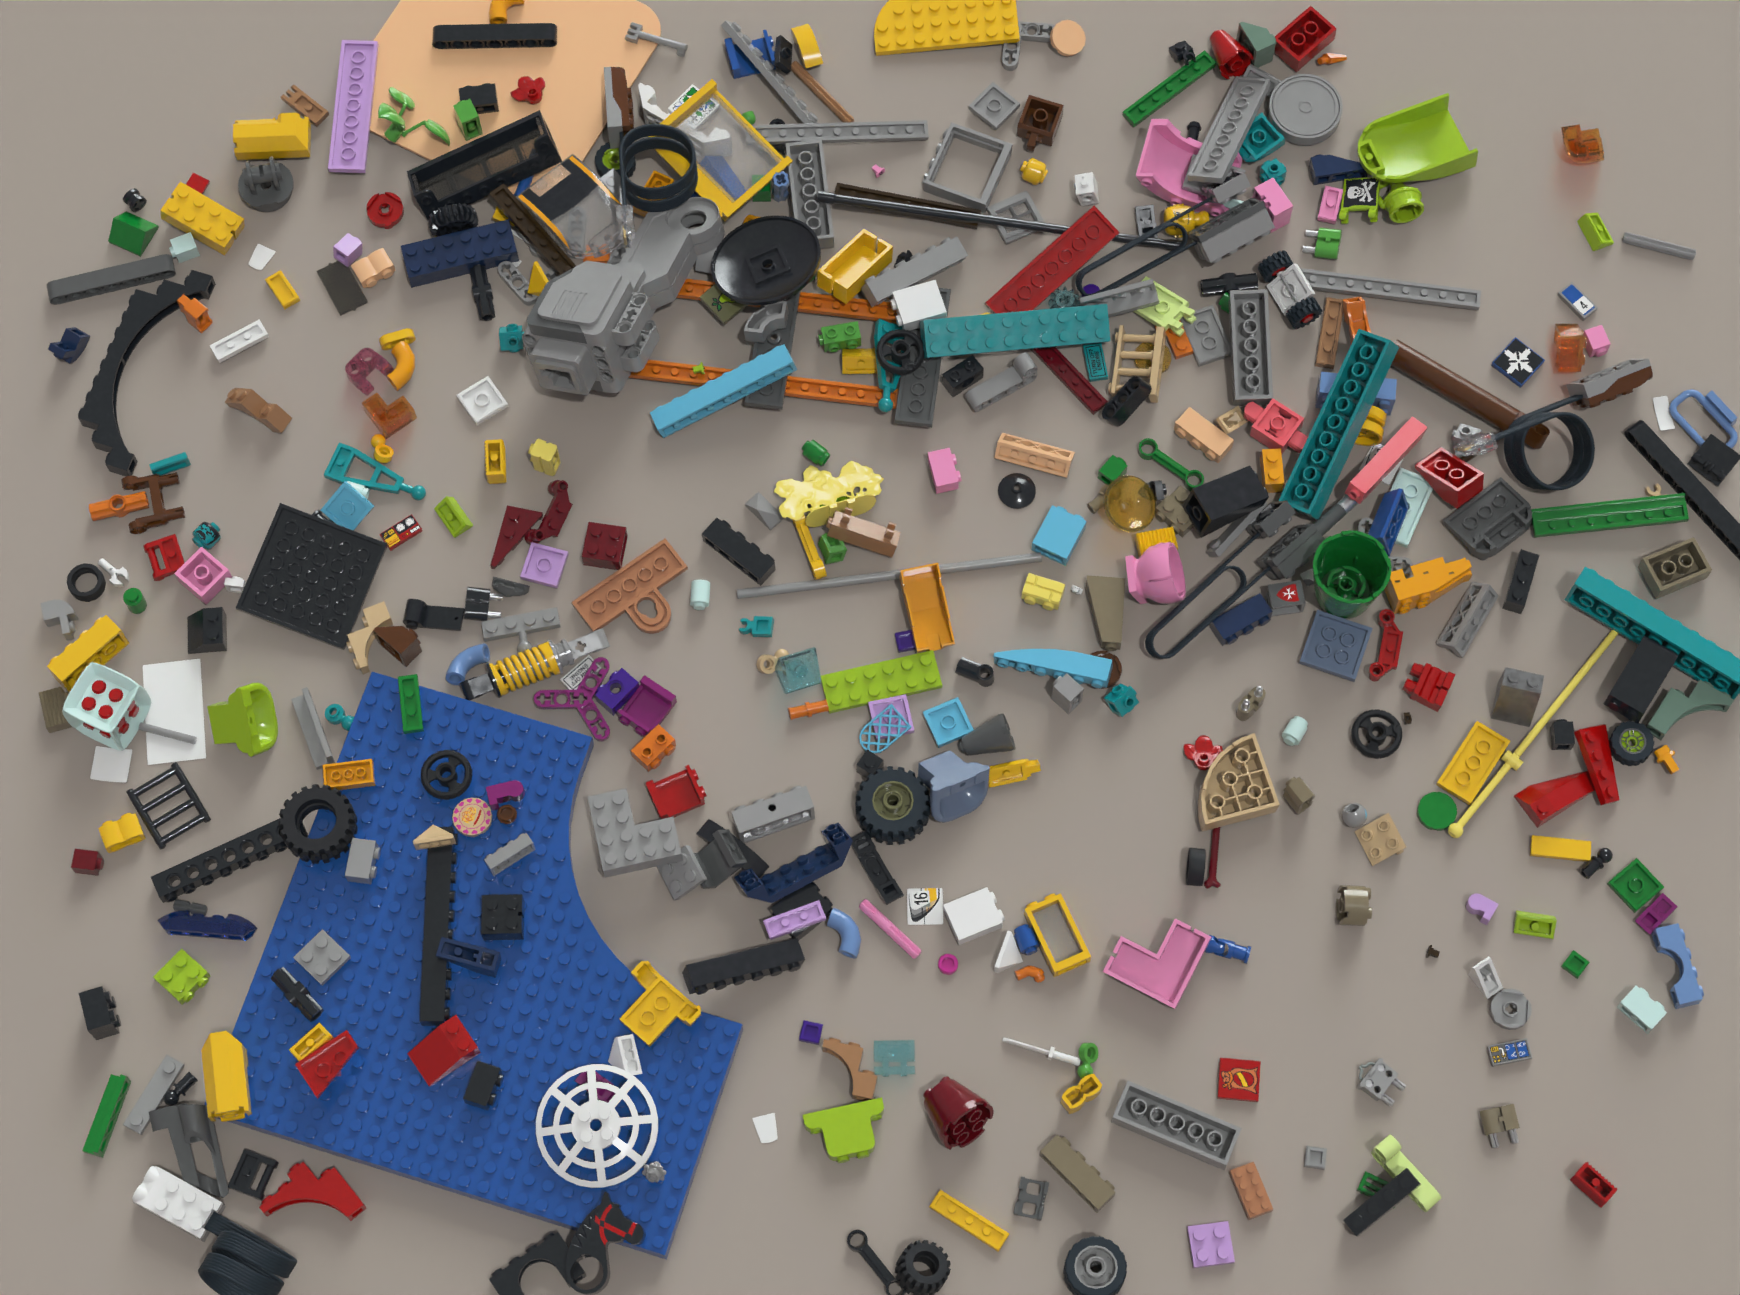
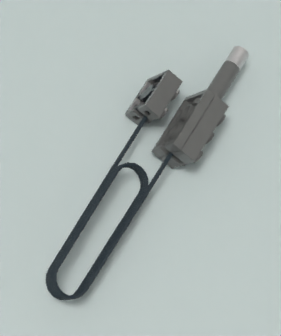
(1276, 563)

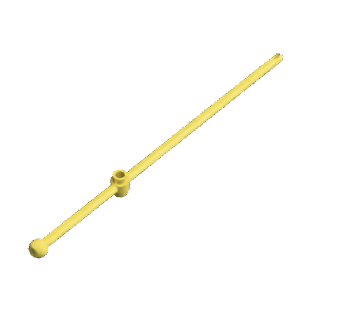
(1512, 759)

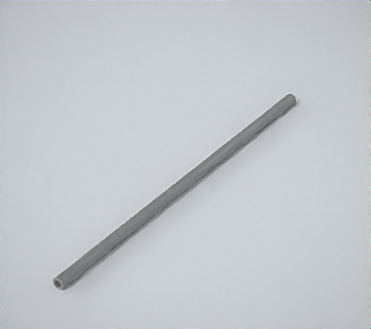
(884, 576)

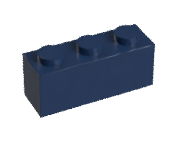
(1241, 620)

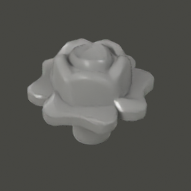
(654, 1172)

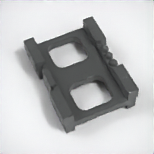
(1038, 1200)

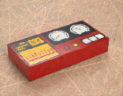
(401, 532)

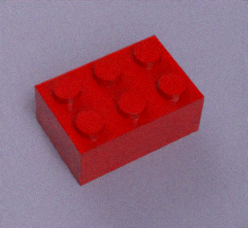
(1304, 38)

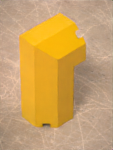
(280, 137)
(226, 1077)

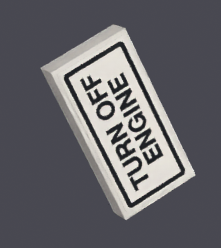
(576, 675)

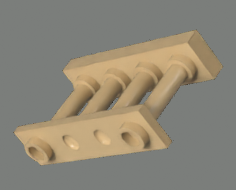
(1156, 356)

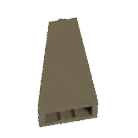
(1107, 607)

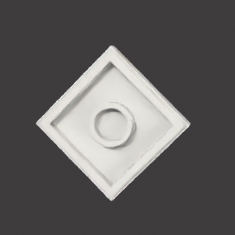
(482, 400)

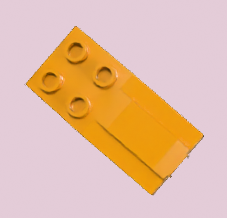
(1425, 588)
(927, 607)

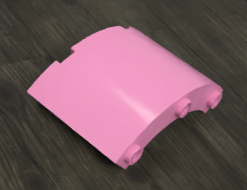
(1166, 163)

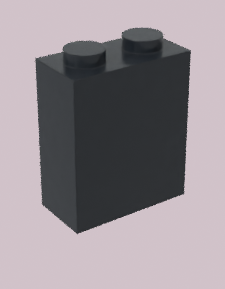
(799, 898)

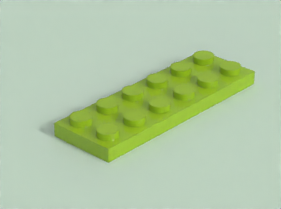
(880, 681)

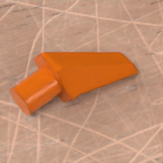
(1329, 58)

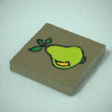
(720, 305)

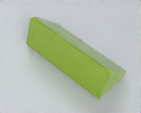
(1595, 231)
(453, 516)
(1534, 924)

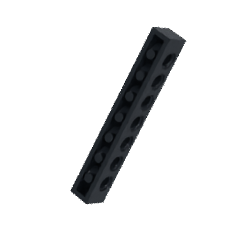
(219, 855)

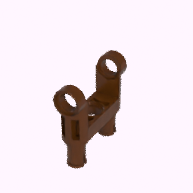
(161, 515)

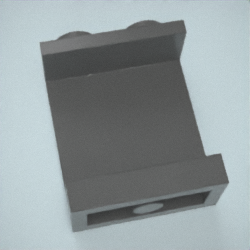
(720, 859)

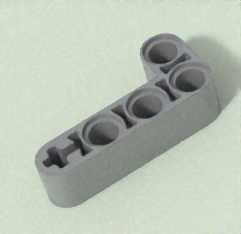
(1003, 384)

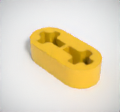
(389, 340)

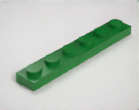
(1169, 89)

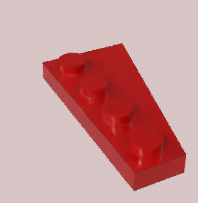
(1598, 759)

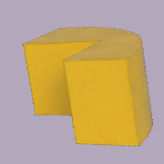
(807, 45)

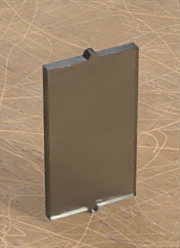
(342, 287)

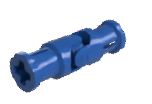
(1235, 951)

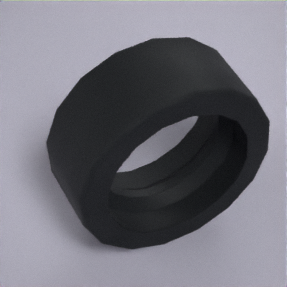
(82, 569)
(1195, 866)

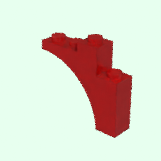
(306, 1188)

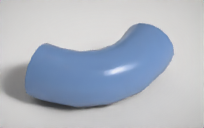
(465, 661)
(848, 932)

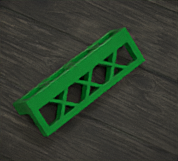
(107, 1115)

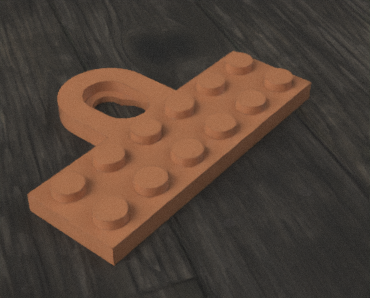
(631, 585)

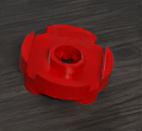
(388, 219)

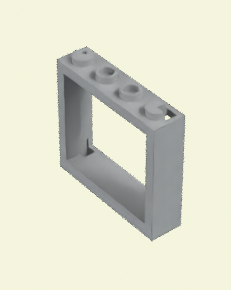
(978, 139)

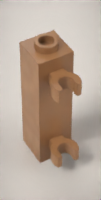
(863, 533)

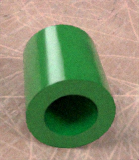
(135, 600)

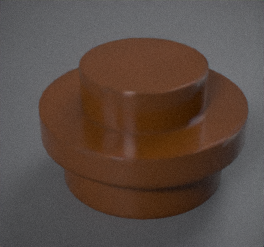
(507, 814)

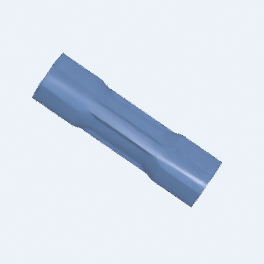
(780, 186)

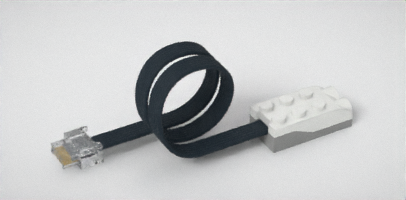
(239, 1259)

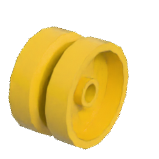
(1372, 429)

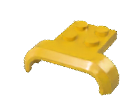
(657, 1005)

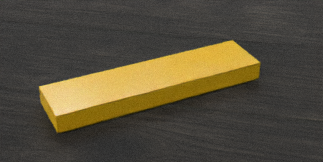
(969, 1220)

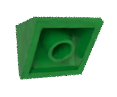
(131, 233)

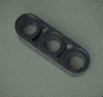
(1126, 401)

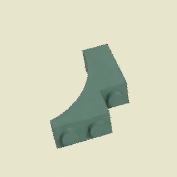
(1677, 706)

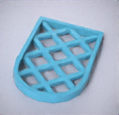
(908, 726)

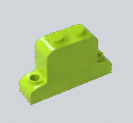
(846, 1128)

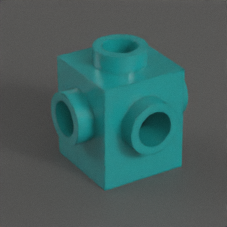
(1273, 169)
(511, 338)
(1121, 699)

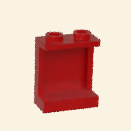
(676, 793)

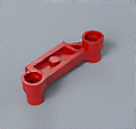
(1389, 647)

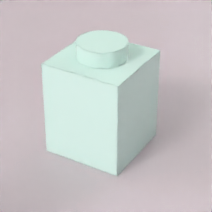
(184, 247)

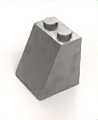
(1517, 696)

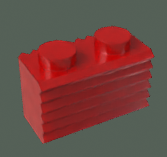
(1593, 1184)

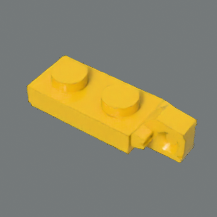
(1012, 772)

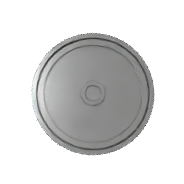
(1305, 109)

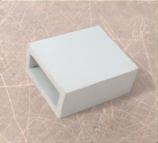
(918, 304)
(973, 915)

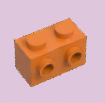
(654, 748)

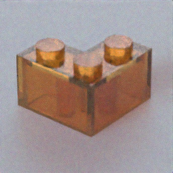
(1570, 345)
(389, 418)

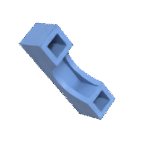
(1670, 941)

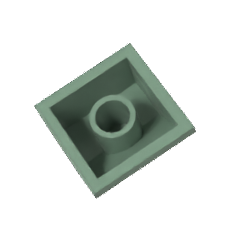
(1258, 42)

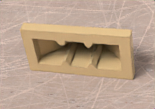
(1231, 420)
(433, 837)

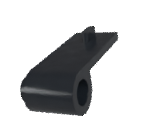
(434, 617)

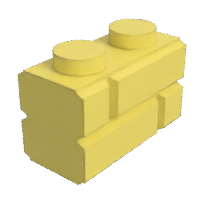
(544, 457)
(1043, 592)

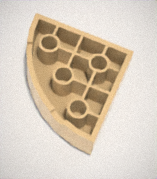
(1236, 786)

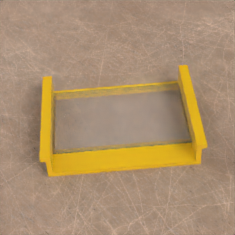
(729, 151)

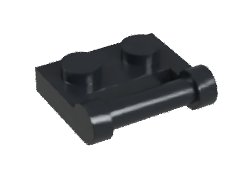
(247, 1171)

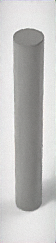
(167, 733)

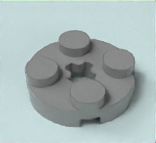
(1518, 1001)

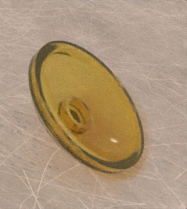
(1138, 503)

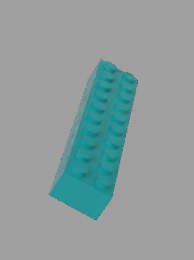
(1015, 331)
(1339, 423)
(1636, 618)

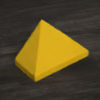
(537, 281)

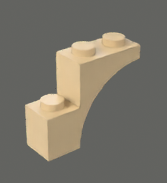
(361, 640)

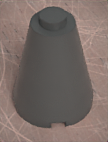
(988, 738)

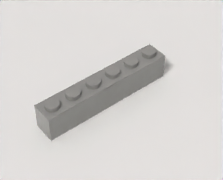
(914, 271)

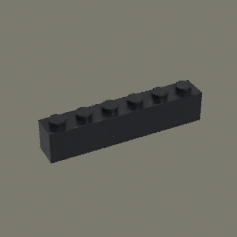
(743, 966)

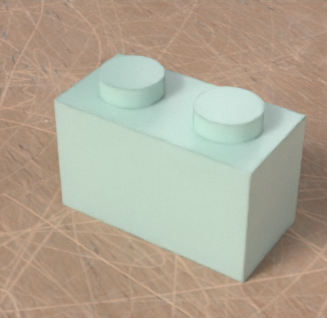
(1642, 1009)

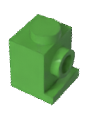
(832, 549)

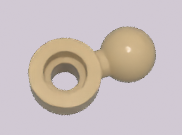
(771, 661)

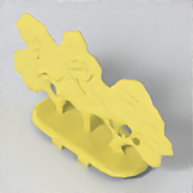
(822, 488)

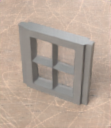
(1016, 207)

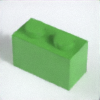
(467, 119)

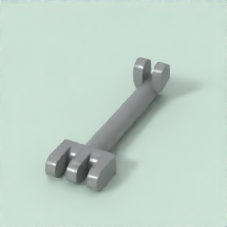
(635, 32)

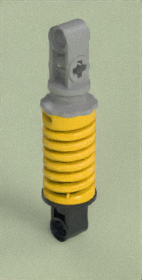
(544, 658)

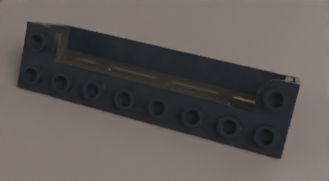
(485, 164)

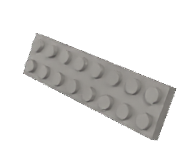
(1229, 130)

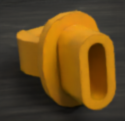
(1665, 755)

